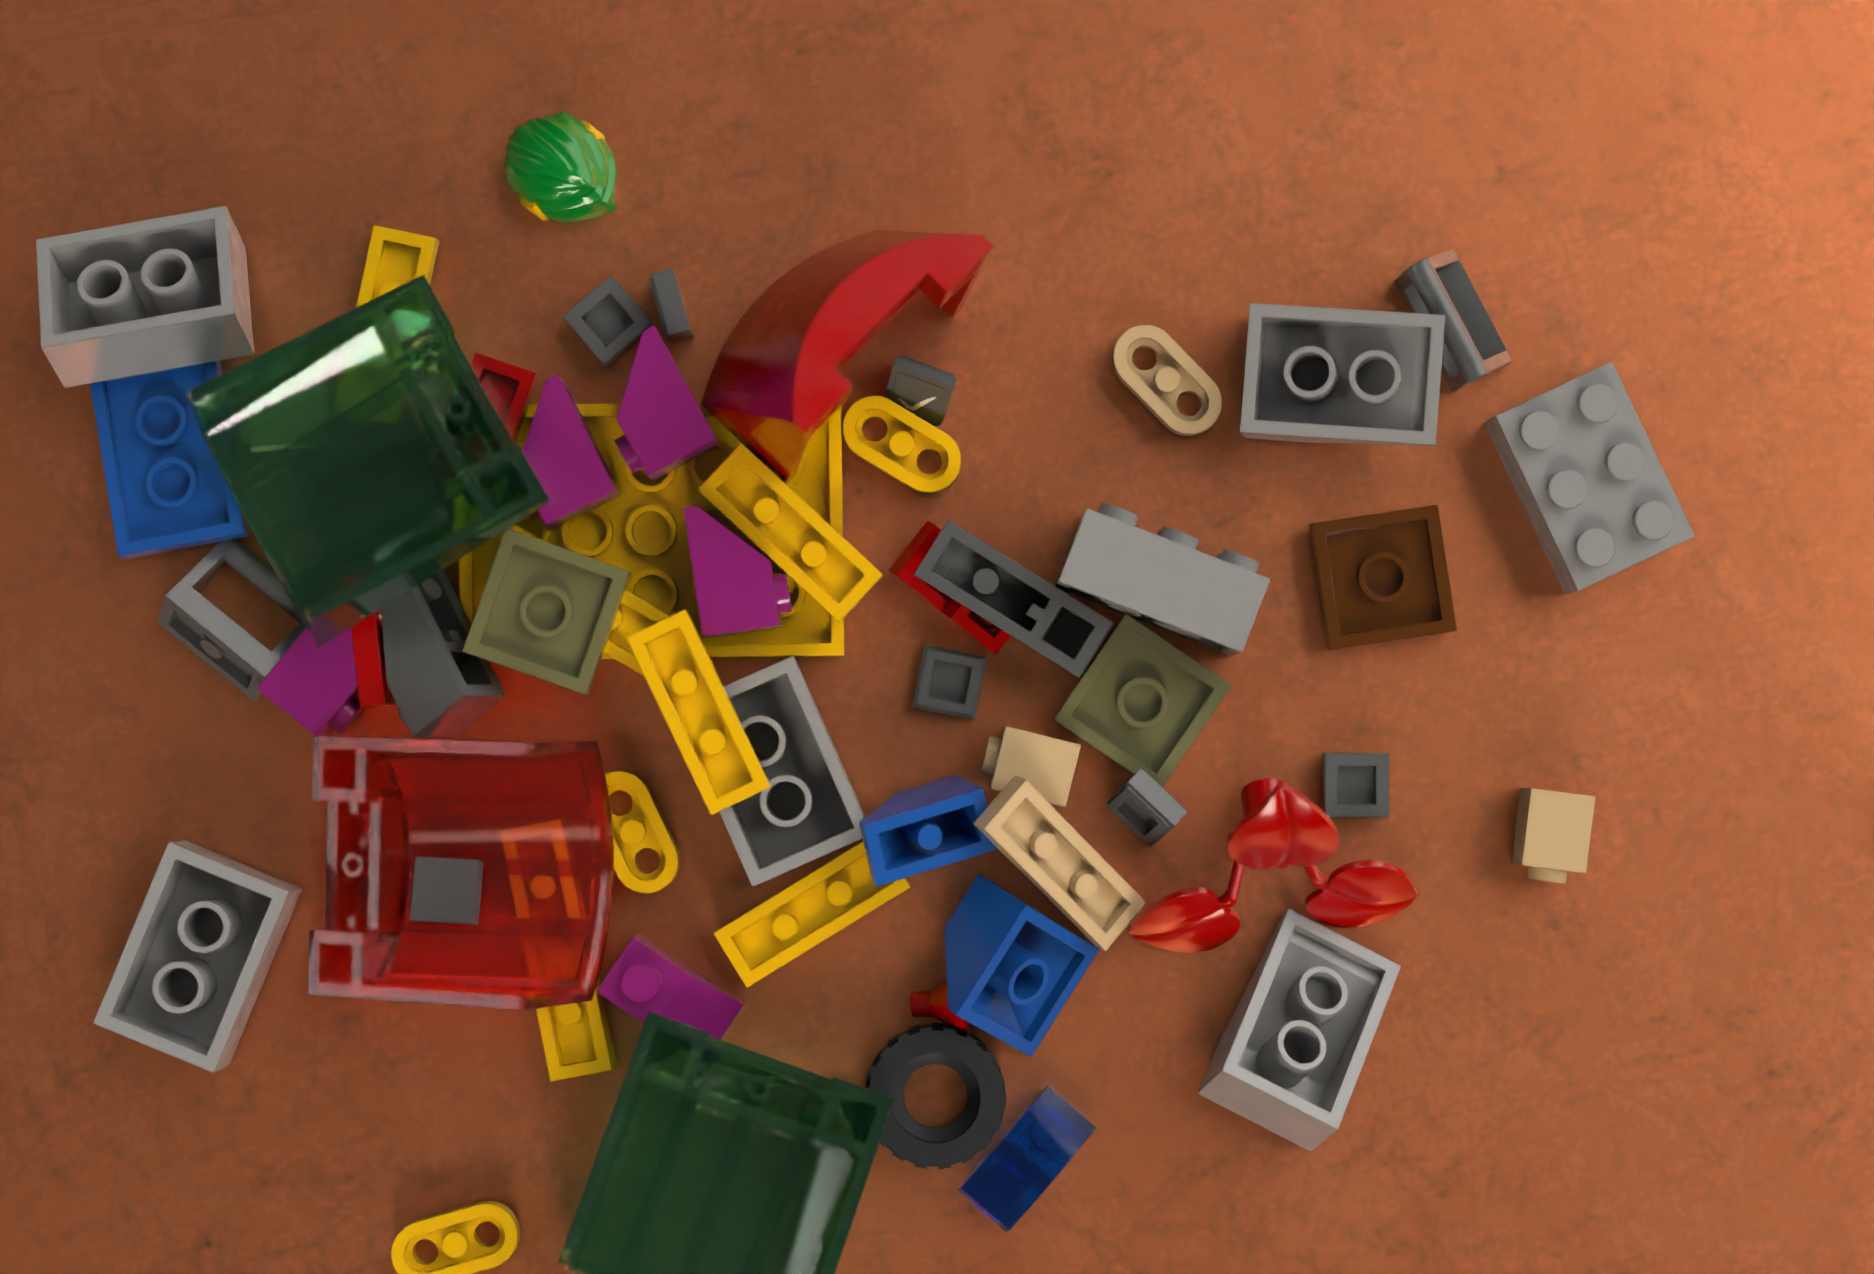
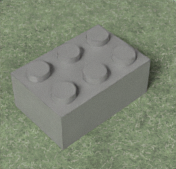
(144, 297)
(1589, 479)
(1163, 579)
(810, 795)
(197, 955)

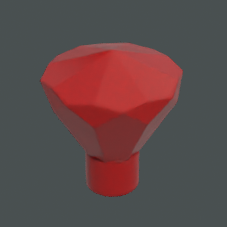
(935, 1005)

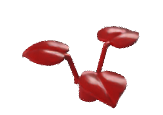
(1277, 831)

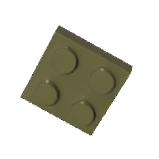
(547, 611)
(1142, 701)

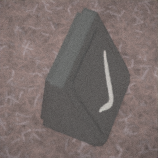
(921, 389)

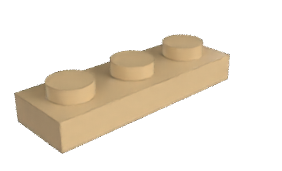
(1060, 862)

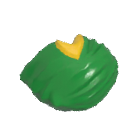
(561, 169)

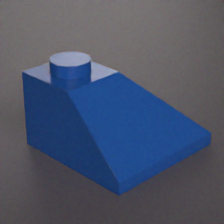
(1010, 965)

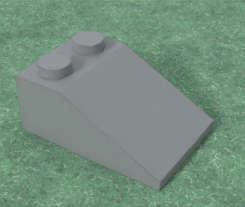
(1342, 375)
(1301, 1032)

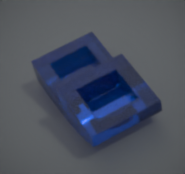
(1027, 1158)

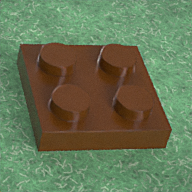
(1382, 577)

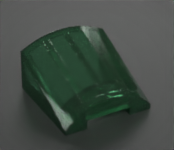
(365, 456)
(723, 1163)

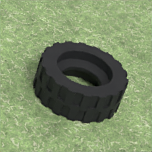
(984, 1103)

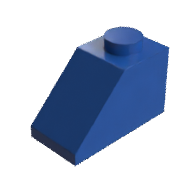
(924, 829)

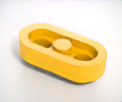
(902, 445)
(638, 830)
(457, 1240)

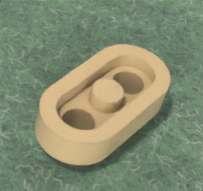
(1169, 378)

